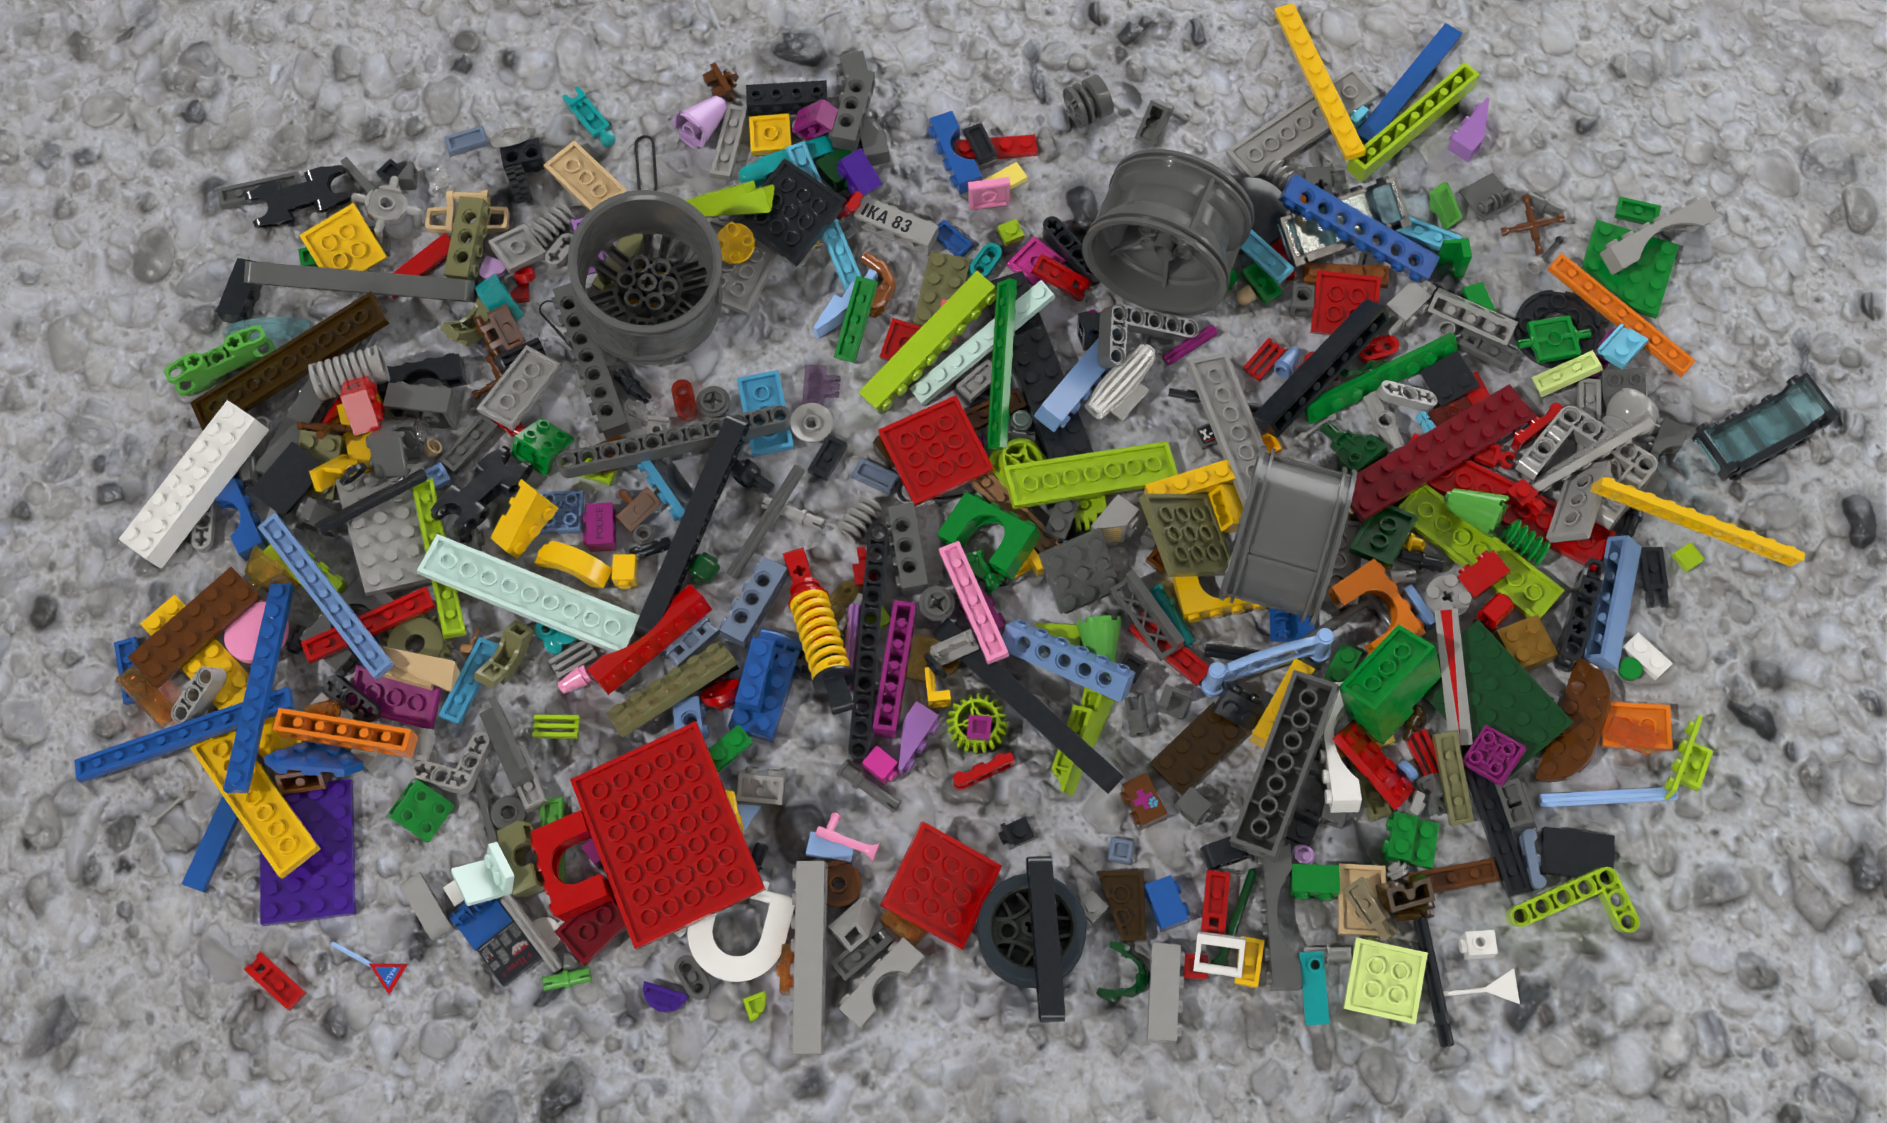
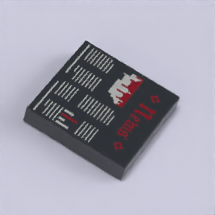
(509, 953)

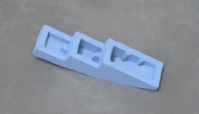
(836, 309)

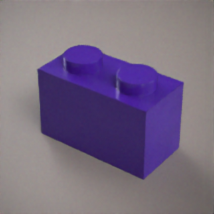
(858, 173)

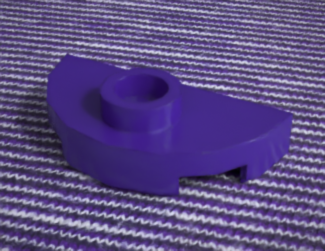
(662, 998)

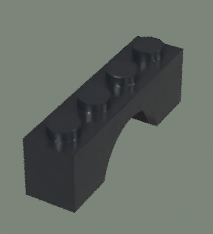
(446, 369)

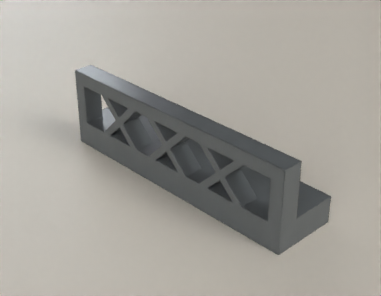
(1154, 611)
(506, 744)

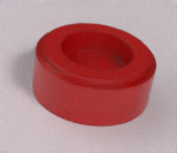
(524, 275)

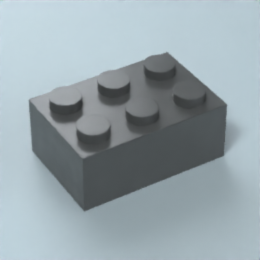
(419, 401)

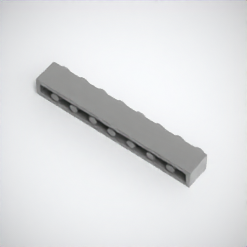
(809, 958)

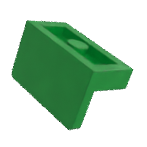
(1456, 252)

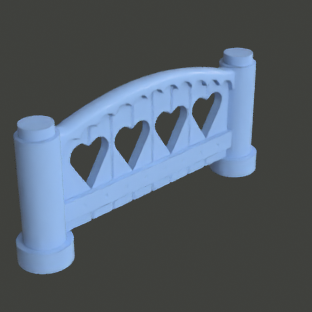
(1314, 648)

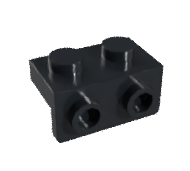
(1239, 706)

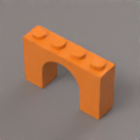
(1373, 580)

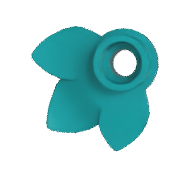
(553, 639)

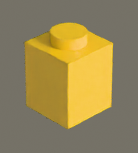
(625, 571)

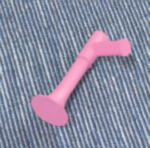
(829, 834)

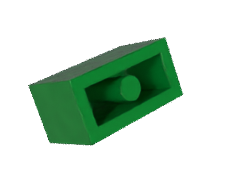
(1314, 881)

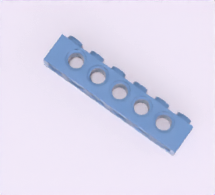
(1035, 653)

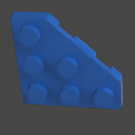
(313, 759)

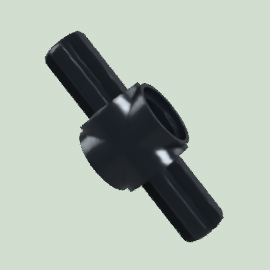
(749, 475)

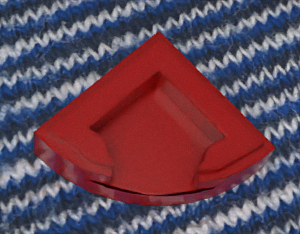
(521, 293)

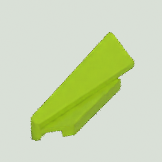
(735, 200)
(1087, 723)

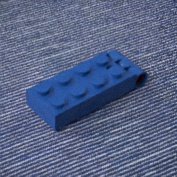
(777, 688)

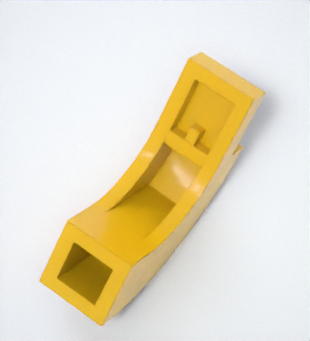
(575, 562)

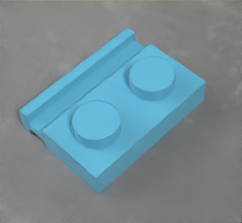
(1622, 346)

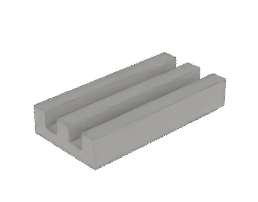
(570, 651)

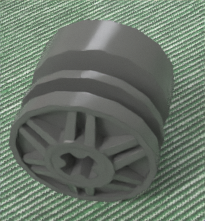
(1088, 101)

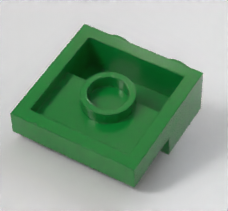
(1410, 840)

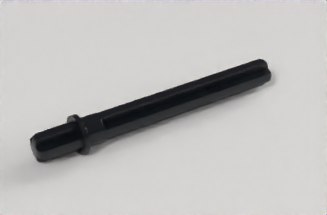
(371, 501)
(1434, 984)

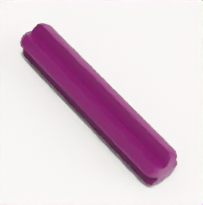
(1189, 345)

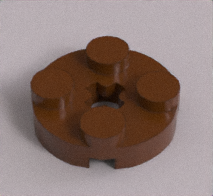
(850, 891)

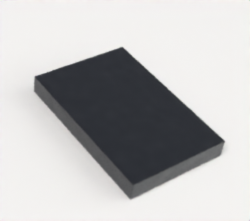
(286, 480)
(1575, 852)

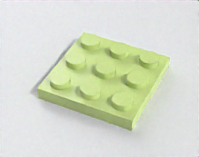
(1385, 980)

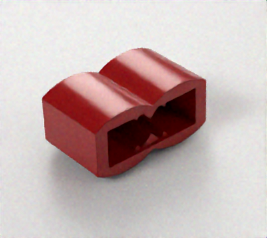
(1495, 612)

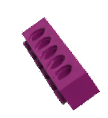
(895, 669)

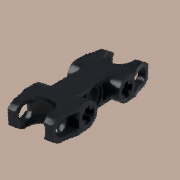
(285, 201)
(472, 500)
(1576, 629)

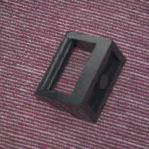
(1086, 328)

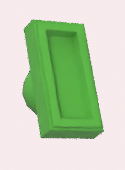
(1444, 205)

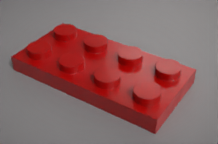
(1374, 764)

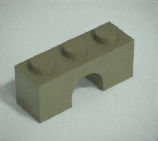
(514, 843)

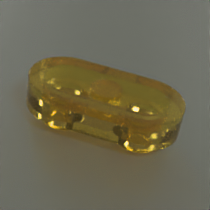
(843, 599)

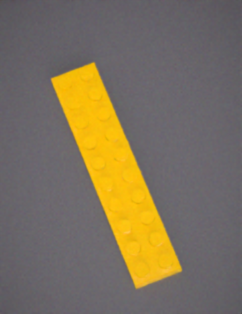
(237, 677)

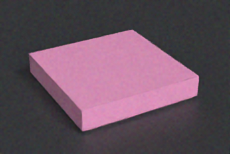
(989, 193)

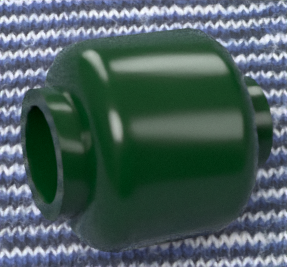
(703, 568)

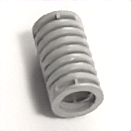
(320, 371)

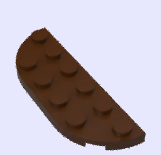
(1587, 705)

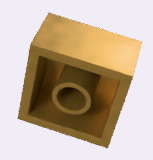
(1528, 643)

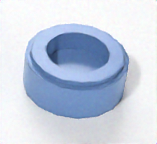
(1407, 770)

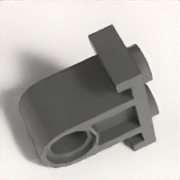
(310, 513)

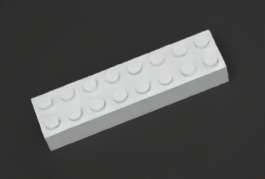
(193, 484)

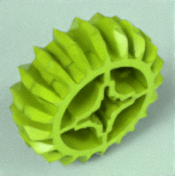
(973, 705)

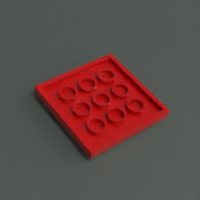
(935, 450)
(941, 885)

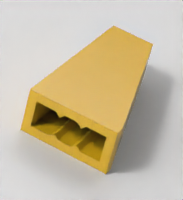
(356, 444)

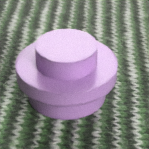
(1302, 855)

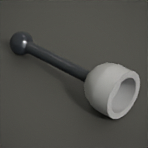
(1536, 263)

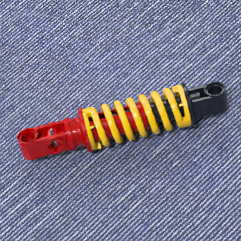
(819, 634)

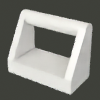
(1223, 941)

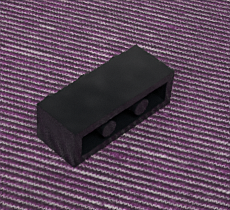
(238, 297)

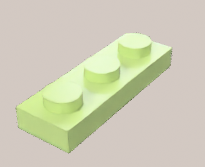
(1567, 373)

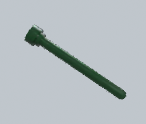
(1222, 958)

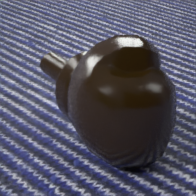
(1415, 721)

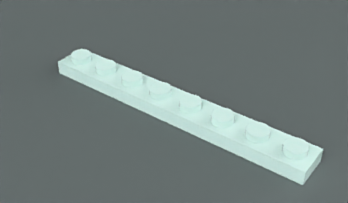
(978, 346)

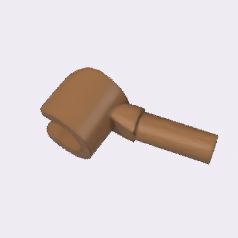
(466, 648)

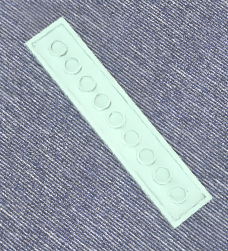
(528, 594)

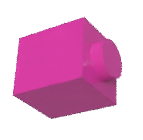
(881, 766)

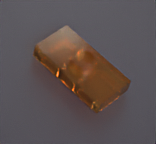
(783, 970)

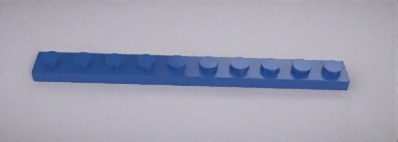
(258, 689)
(172, 738)

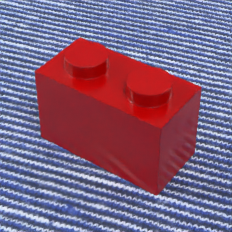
(1483, 574)

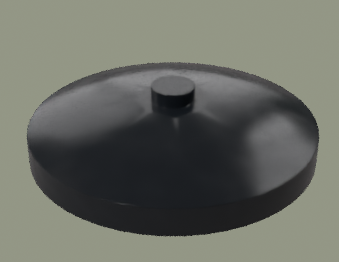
(1266, 208)

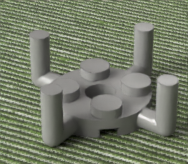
(391, 215)

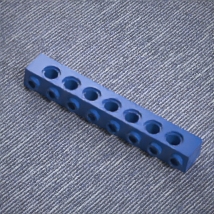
(1424, 259)

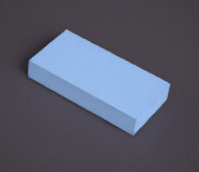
(828, 850)

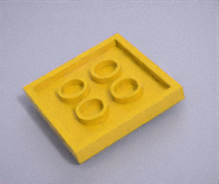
(344, 242)

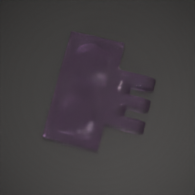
(819, 384)

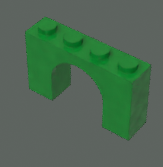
(974, 513)

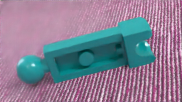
(590, 117)

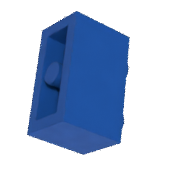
(1166, 903)

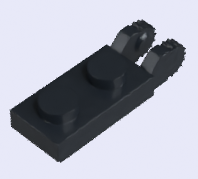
(1654, 575)

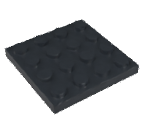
(798, 214)

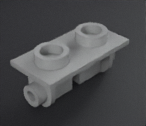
(954, 647)

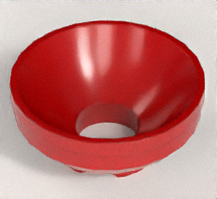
(721, 694)

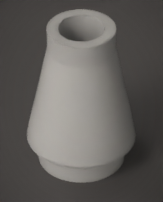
(425, 743)

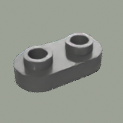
(692, 978)

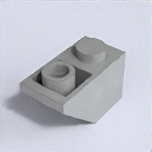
(854, 924)

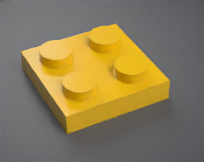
(769, 133)

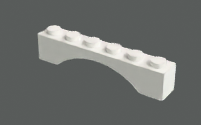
(1343, 787)

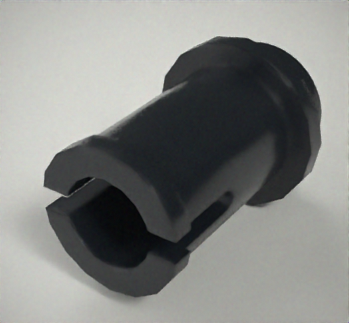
(294, 645)

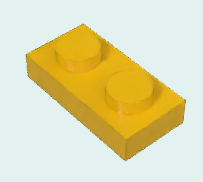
(1251, 963)

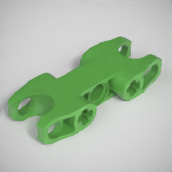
(204, 368)

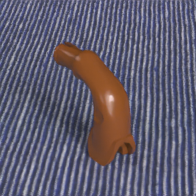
(887, 287)

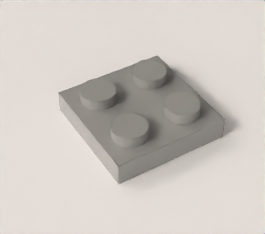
(517, 248)

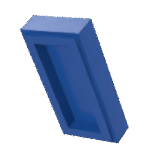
(953, 240)

